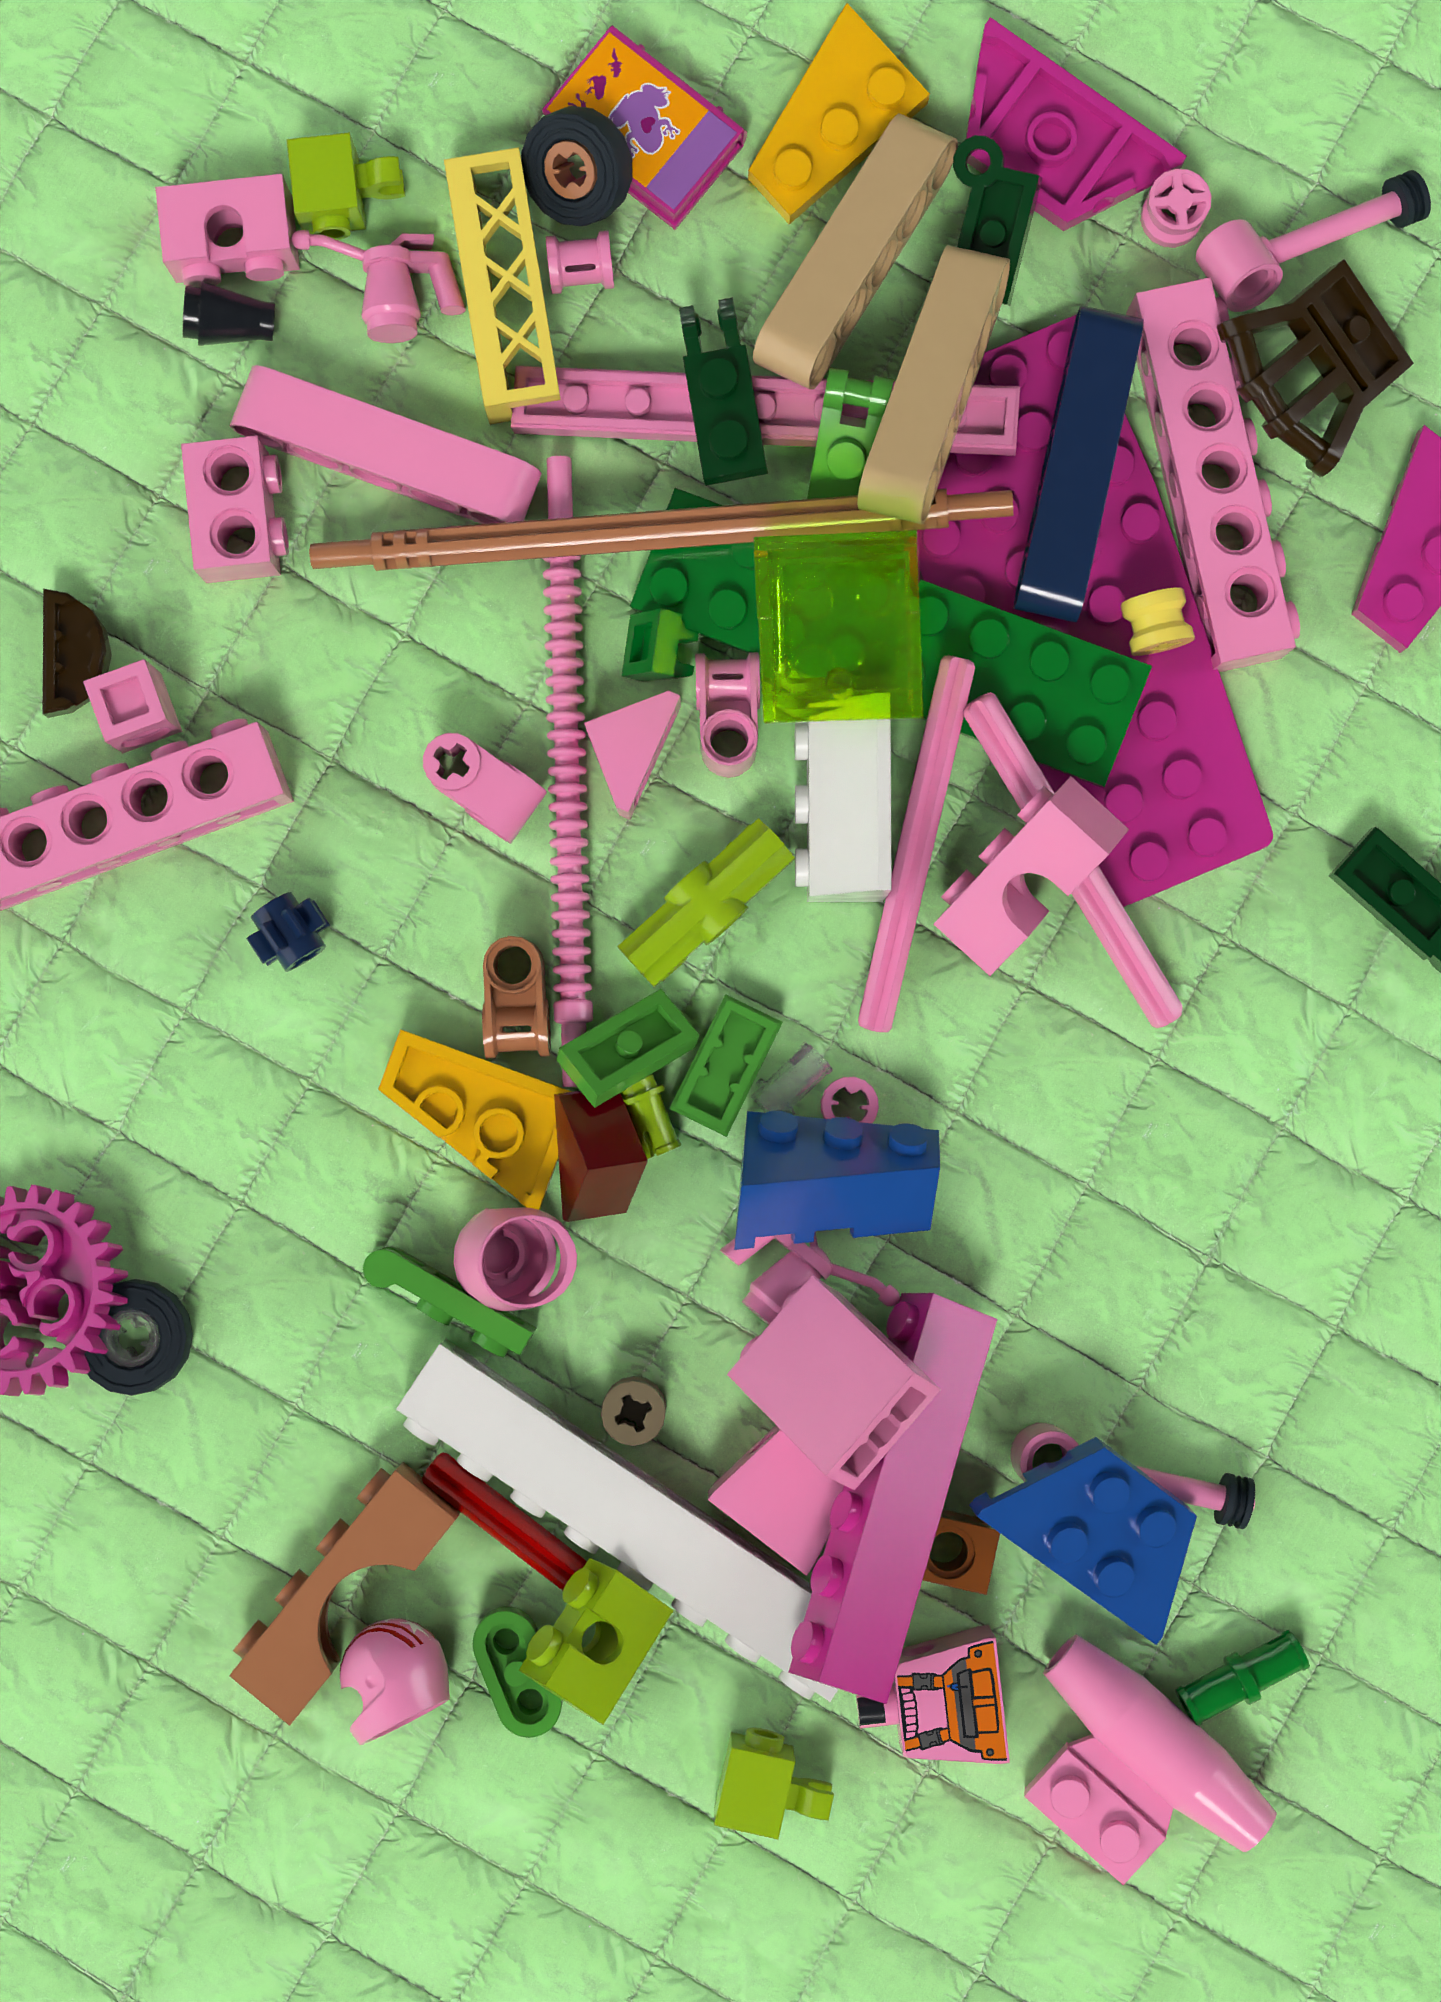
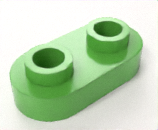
(502, 1676)

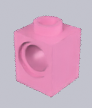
(132, 706)

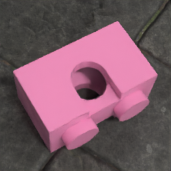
(198, 213)

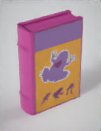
(670, 129)

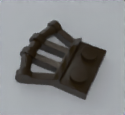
(1345, 342)

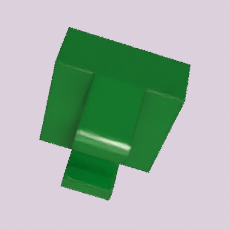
(654, 646)

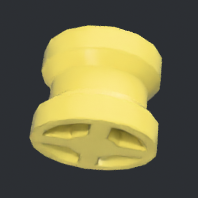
(1157, 621)

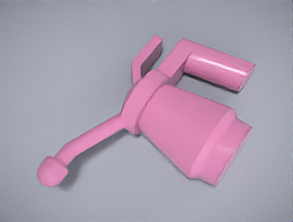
(389, 295)
(792, 1271)

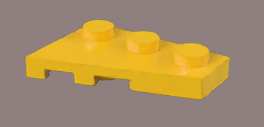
(834, 116)
(481, 1110)

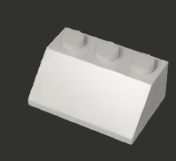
(844, 810)

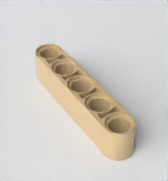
(855, 251)
(933, 385)

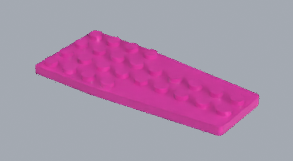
(1182, 763)

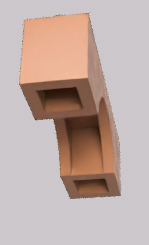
(295, 1653)

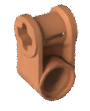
(515, 1003)

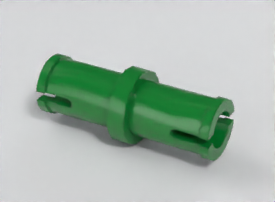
(1242, 1678)

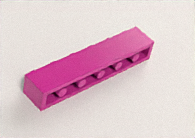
(888, 1524)

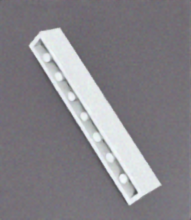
(611, 1507)

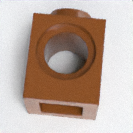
(974, 1564)

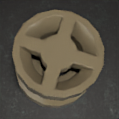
(639, 1395)

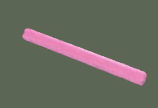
(916, 843)
(1094, 894)

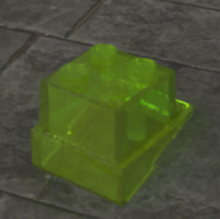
(839, 626)

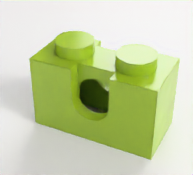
(625, 1630)

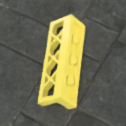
(478, 285)

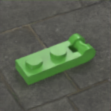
(846, 440)
(445, 1299)

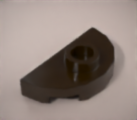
(73, 651)

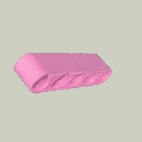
(384, 448)

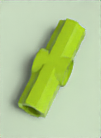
(706, 902)

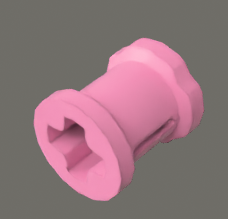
(579, 262)

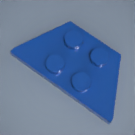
(1100, 1530)

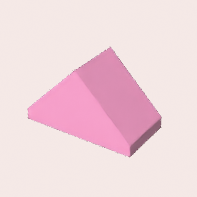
(630, 744)

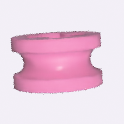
(851, 1086)

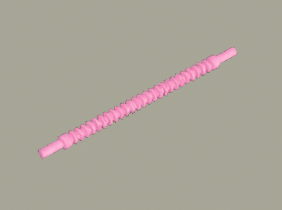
(573, 1008)

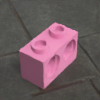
(219, 513)

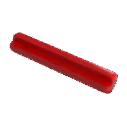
(502, 1520)

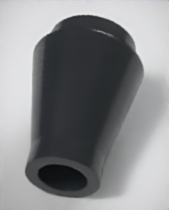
(225, 316)

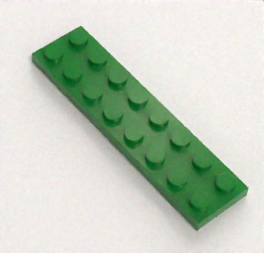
(1058, 690)

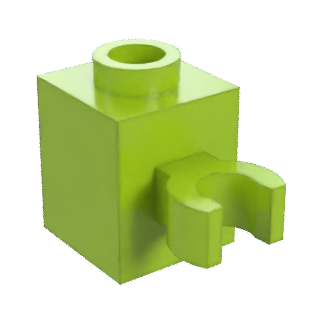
(332, 184)
(760, 1786)

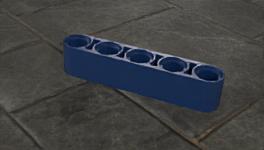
(1078, 464)

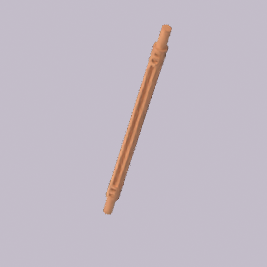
(641, 531)

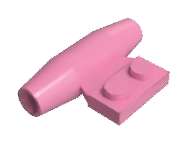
(1136, 1766)

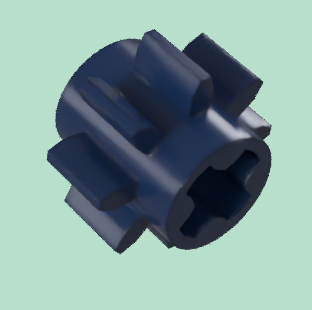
(288, 931)

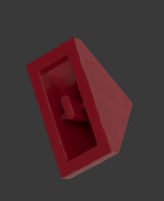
(596, 1156)

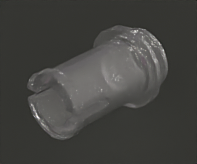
(792, 1081)

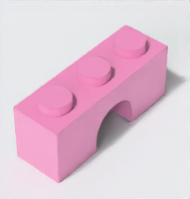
(1061, 840)

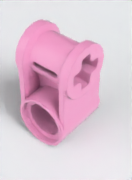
(728, 701)
(490, 790)

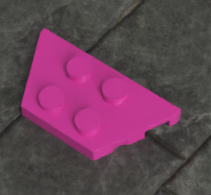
(1060, 130)

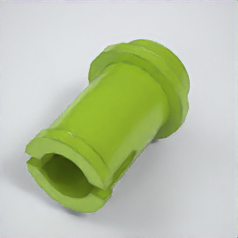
(650, 1117)

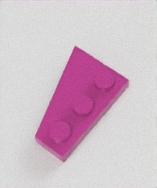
(1405, 568)

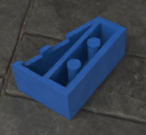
(833, 1176)

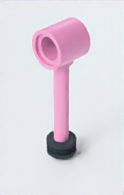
(1247, 266)
(1230, 1499)

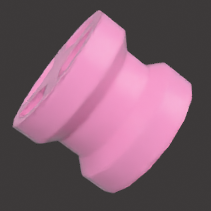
(1178, 192)

